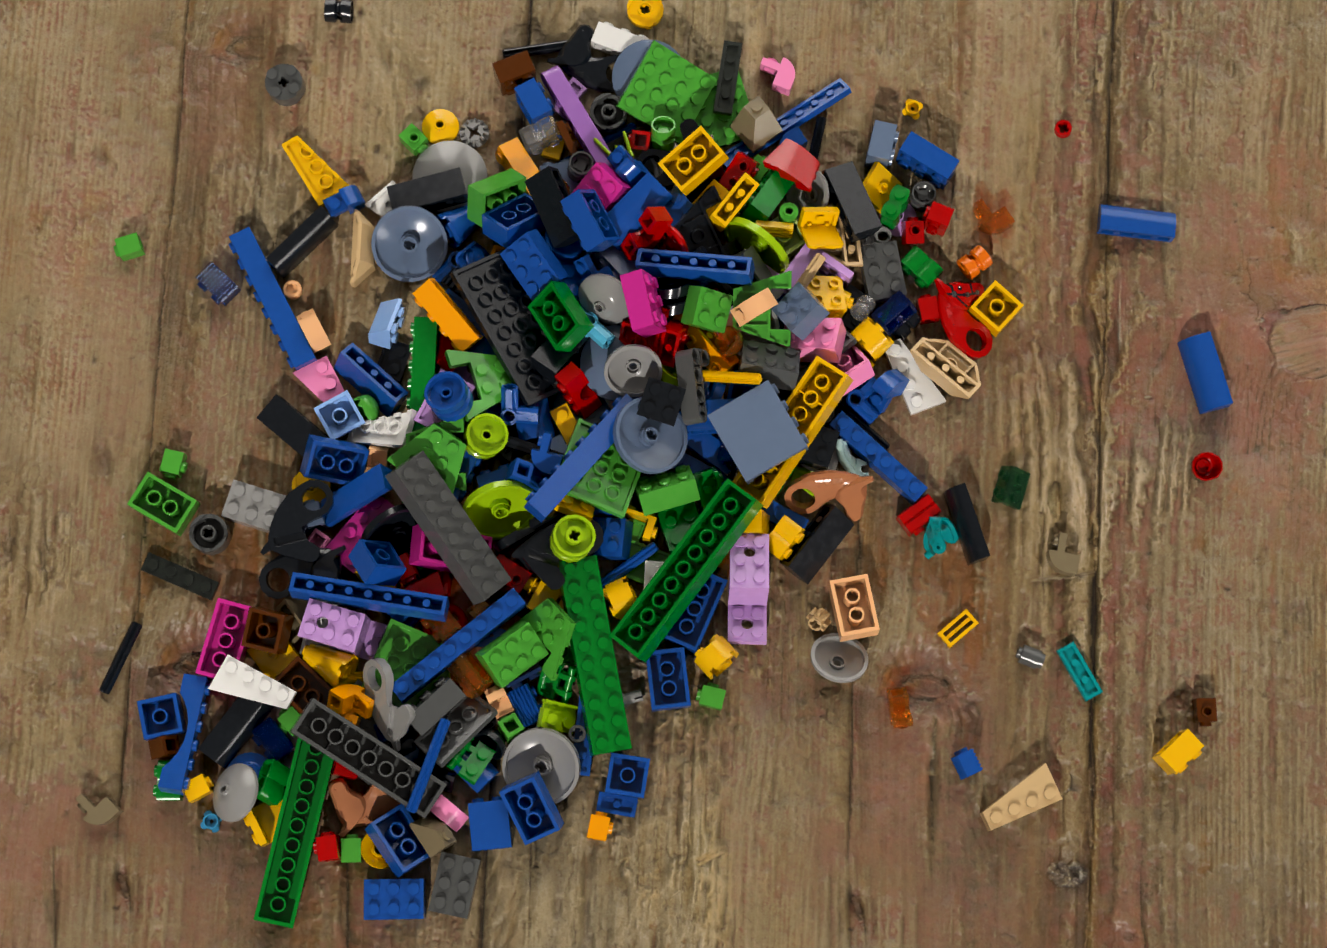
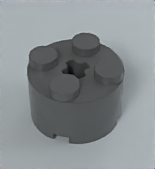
(294, 89)
(607, 124)
(199, 538)

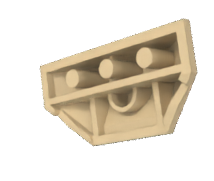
(851, 253)
(362, 257)
(947, 366)

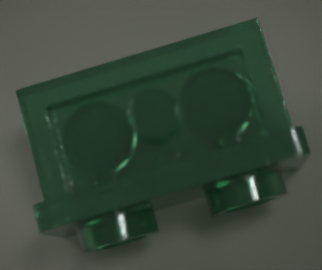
(1011, 487)

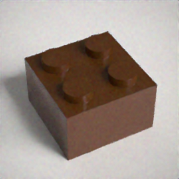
(513, 72)
(267, 630)

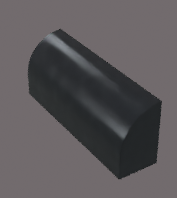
(431, 191)
(546, 192)
(853, 201)
(301, 242)
(550, 362)
(289, 423)
(967, 524)
(820, 541)
(234, 730)

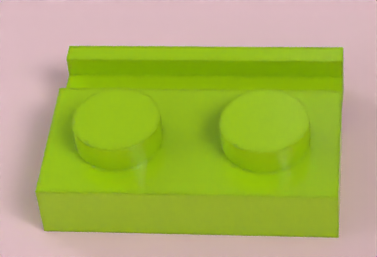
(557, 716)

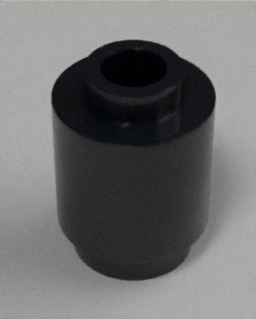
(407, 745)

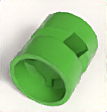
(663, 133)

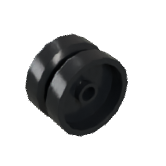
(674, 294)

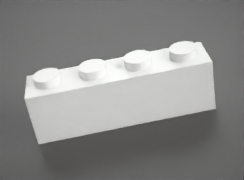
(612, 39)

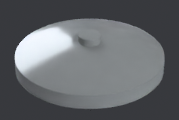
(448, 156)
(544, 752)

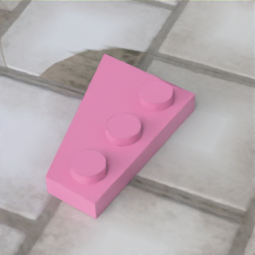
(320, 379)

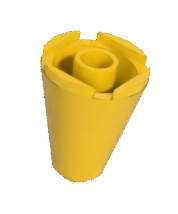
(330, 663)

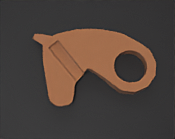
(826, 485)
(357, 808)

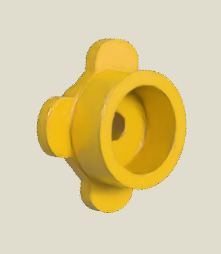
(912, 104)
(531, 585)

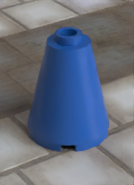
(457, 225)

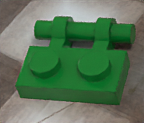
(551, 688)
(475, 764)

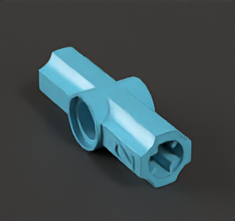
(599, 333)

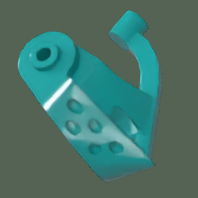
(937, 531)

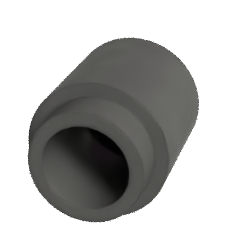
(1030, 656)

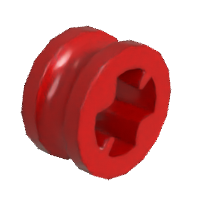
(1068, 127)

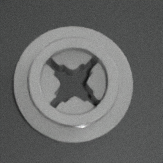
(476, 140)

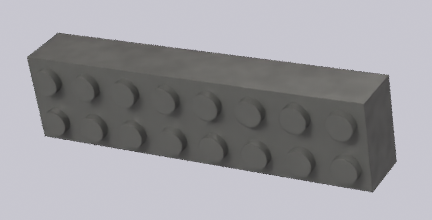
(448, 528)
(364, 755)

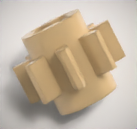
(818, 619)

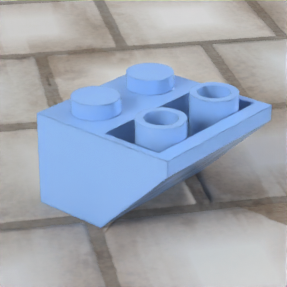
(386, 323)

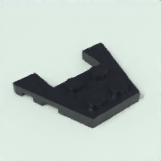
(699, 231)

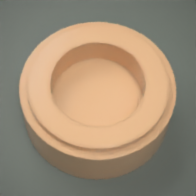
(292, 289)

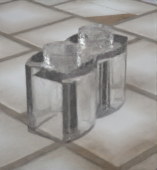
(540, 135)

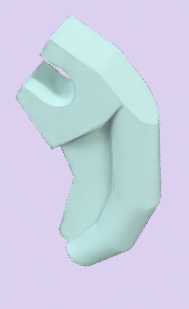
(849, 462)

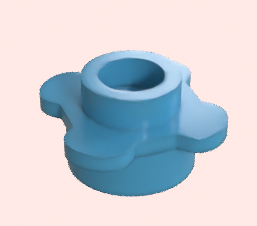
(208, 815)

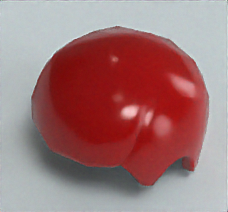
(1206, 466)

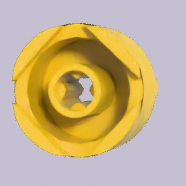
(872, 339)
(620, 595)
(715, 657)

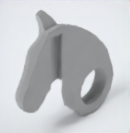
(390, 719)

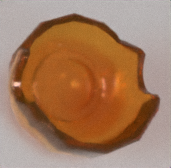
(729, 342)

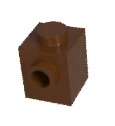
(1204, 711)
(164, 746)

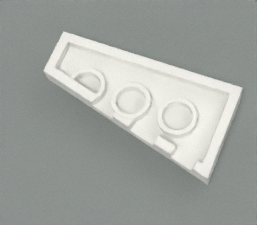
(920, 391)
(248, 683)

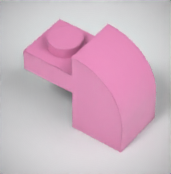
(783, 73)
(449, 813)

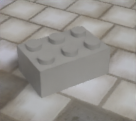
(251, 505)

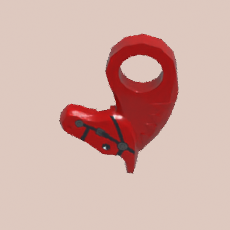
(953, 304)

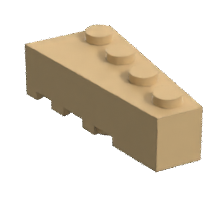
(1027, 796)

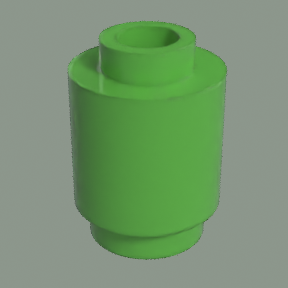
(788, 208)

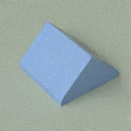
(339, 415)

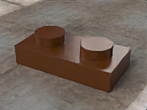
(565, 131)

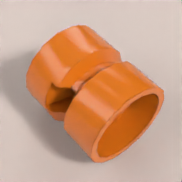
(974, 262)

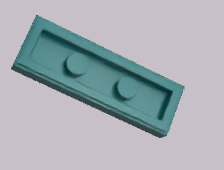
(1079, 671)

